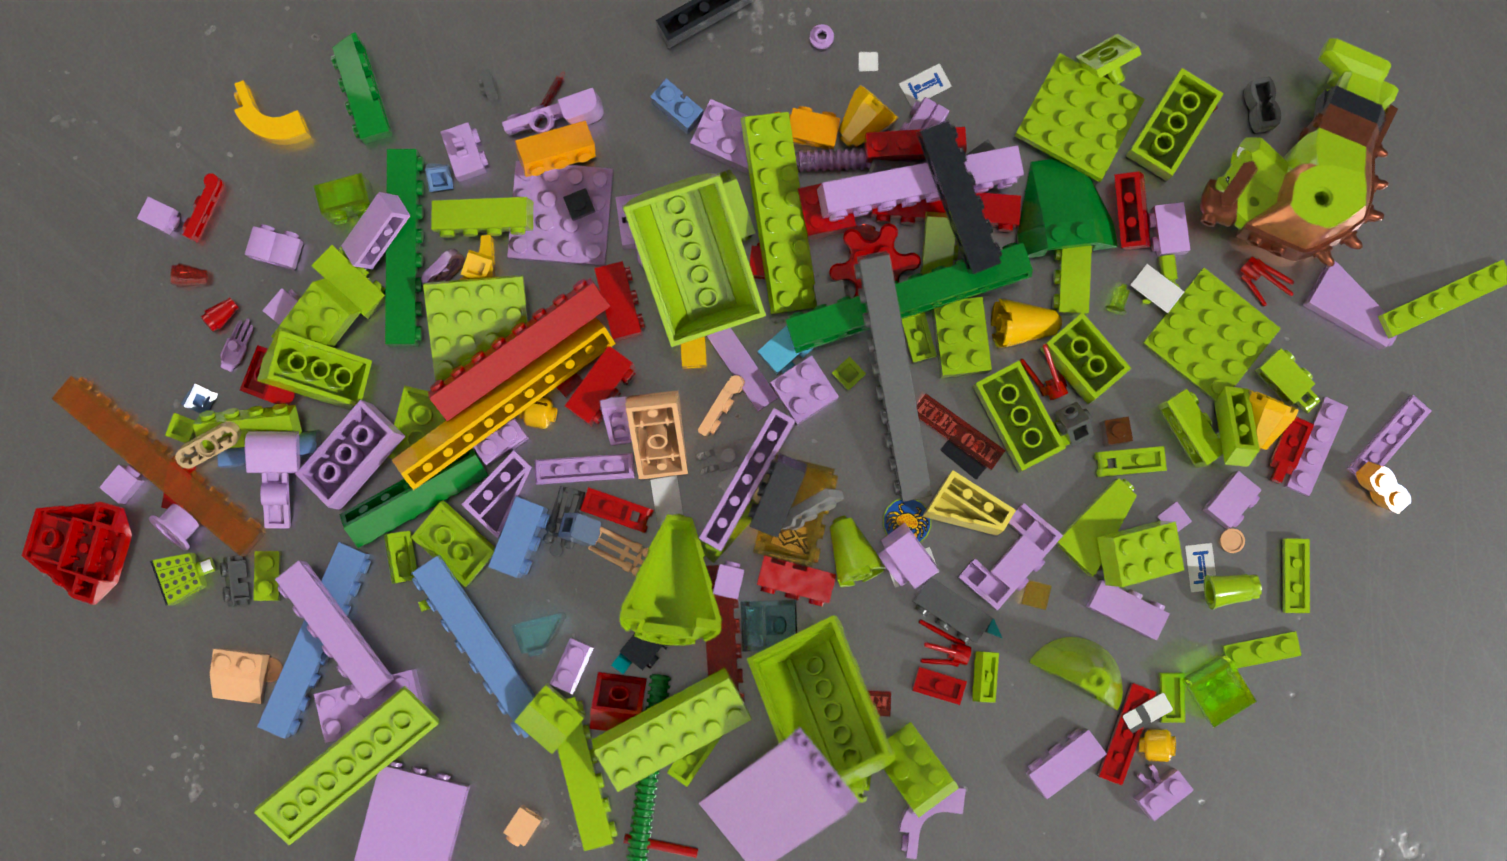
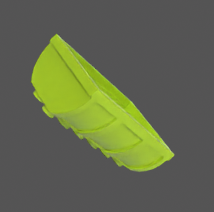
(694, 258)
(818, 687)

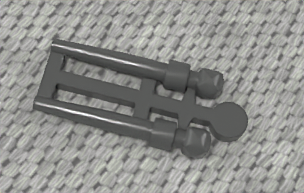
(556, 549)

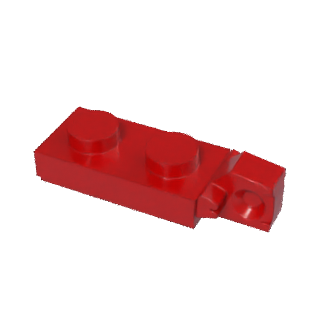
(1290, 449)

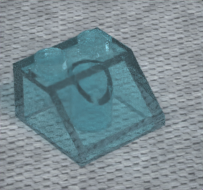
(767, 623)

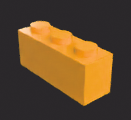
(555, 149)

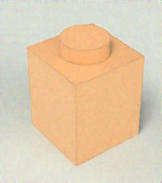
(522, 826)

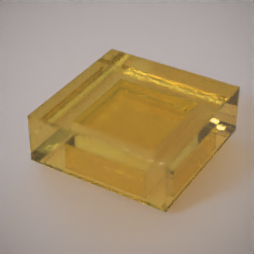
(1036, 595)

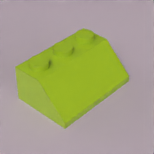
(1192, 428)

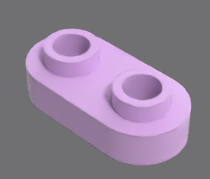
(444, 267)

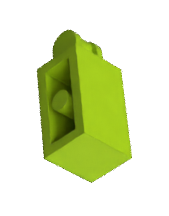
(1288, 379)

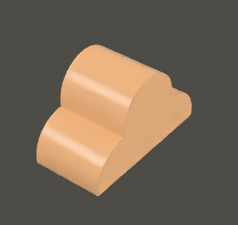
(657, 434)

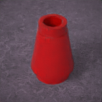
(219, 314)

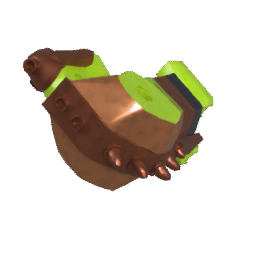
(1326, 180)

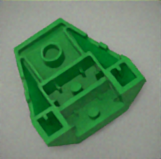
(1062, 211)

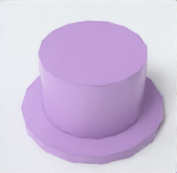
(175, 525)

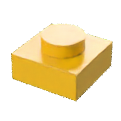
(476, 265)

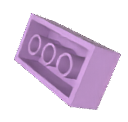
(350, 455)
(343, 709)

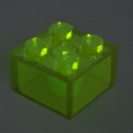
(344, 198)
(1219, 690)

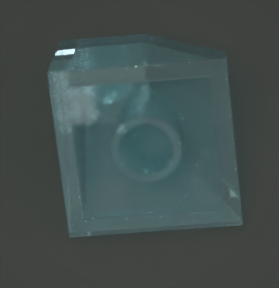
(537, 633)

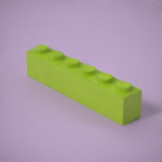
(585, 786)

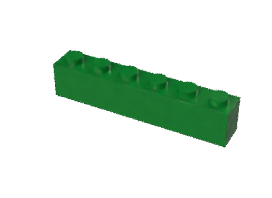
(402, 503)

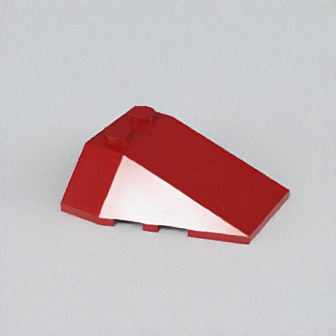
(80, 547)

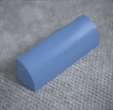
(235, 457)

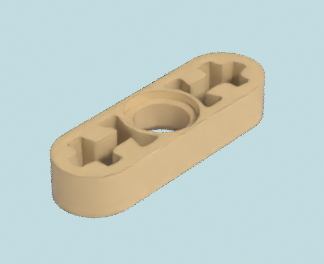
(212, 435)

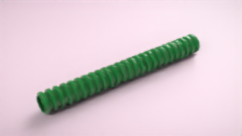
(646, 786)

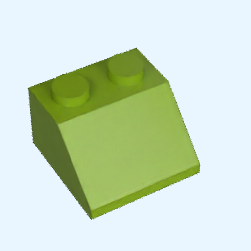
(549, 718)

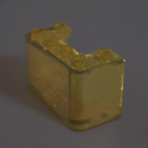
(800, 544)

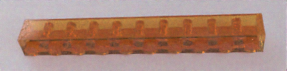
(158, 465)

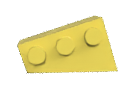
(969, 506)

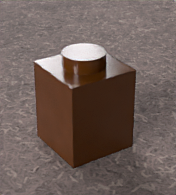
(1116, 431)

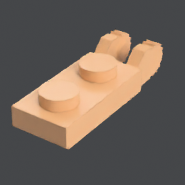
(722, 404)

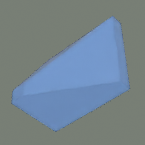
(439, 177)
(199, 399)

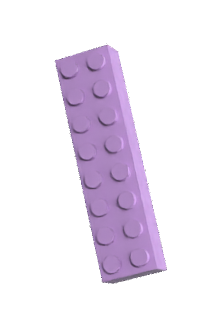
(913, 184)

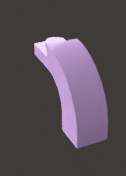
(912, 824)

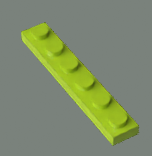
(1444, 299)

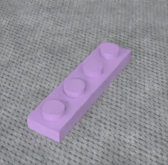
(1318, 445)

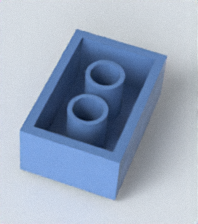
(519, 538)

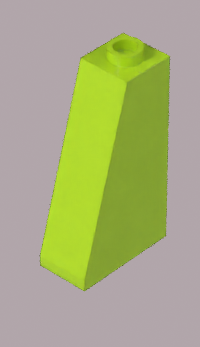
(1098, 519)

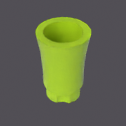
(1231, 589)

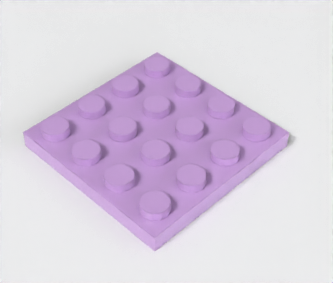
(554, 232)

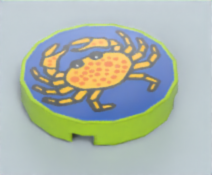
(909, 513)

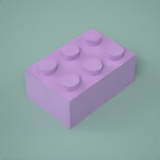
(721, 136)

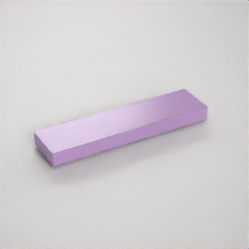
(741, 364)
(1392, 434)
(584, 469)

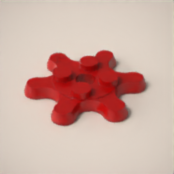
(861, 246)

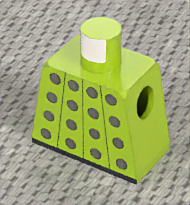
(181, 576)

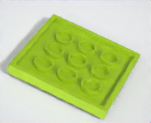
(1079, 118)
(470, 316)
(1211, 335)

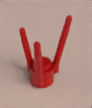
(1255, 268)
(1055, 386)
(958, 652)

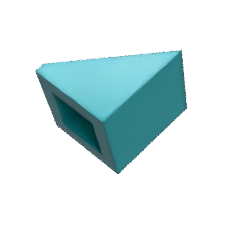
(993, 629)
(621, 663)

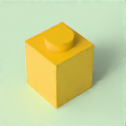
(694, 354)

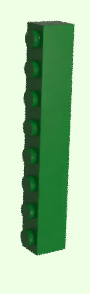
(403, 254)

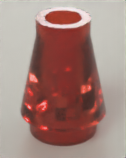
(187, 275)

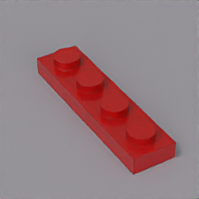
(1123, 741)

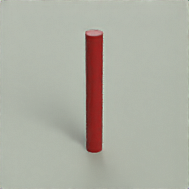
(668, 847)

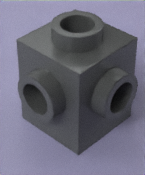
(1074, 423)

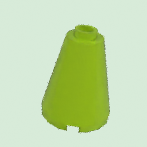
(853, 553)

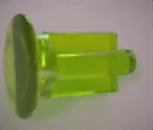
(1119, 300)

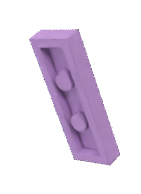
(616, 420)

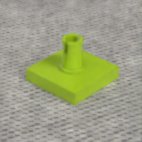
(1108, 57)

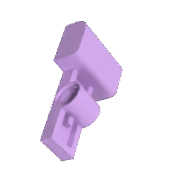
(574, 108)
(274, 456)

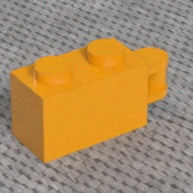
(814, 128)

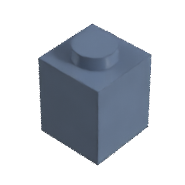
(579, 529)

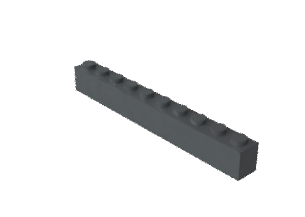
(894, 375)

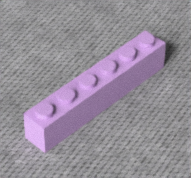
(747, 479)
(334, 630)

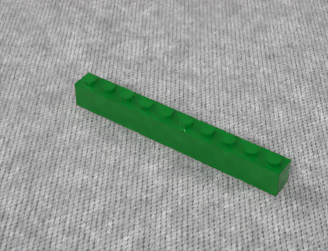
(914, 296)

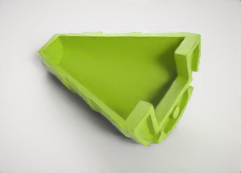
(672, 589)
(1083, 664)

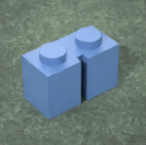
(680, 110)

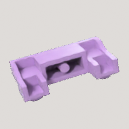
(1017, 563)

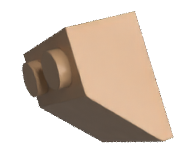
(238, 675)

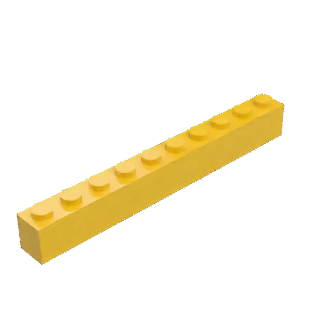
(502, 404)

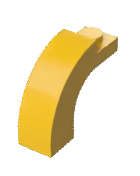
(276, 130)

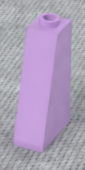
(1348, 305)

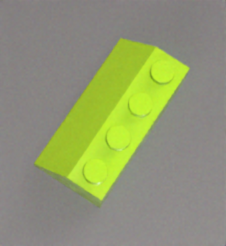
(315, 370)

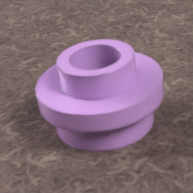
(818, 43)

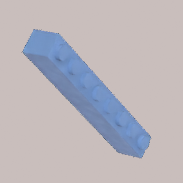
(475, 638)
(307, 655)

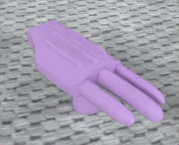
(234, 348)

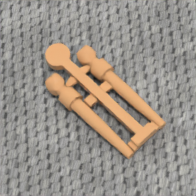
(626, 566)

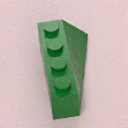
(361, 89)

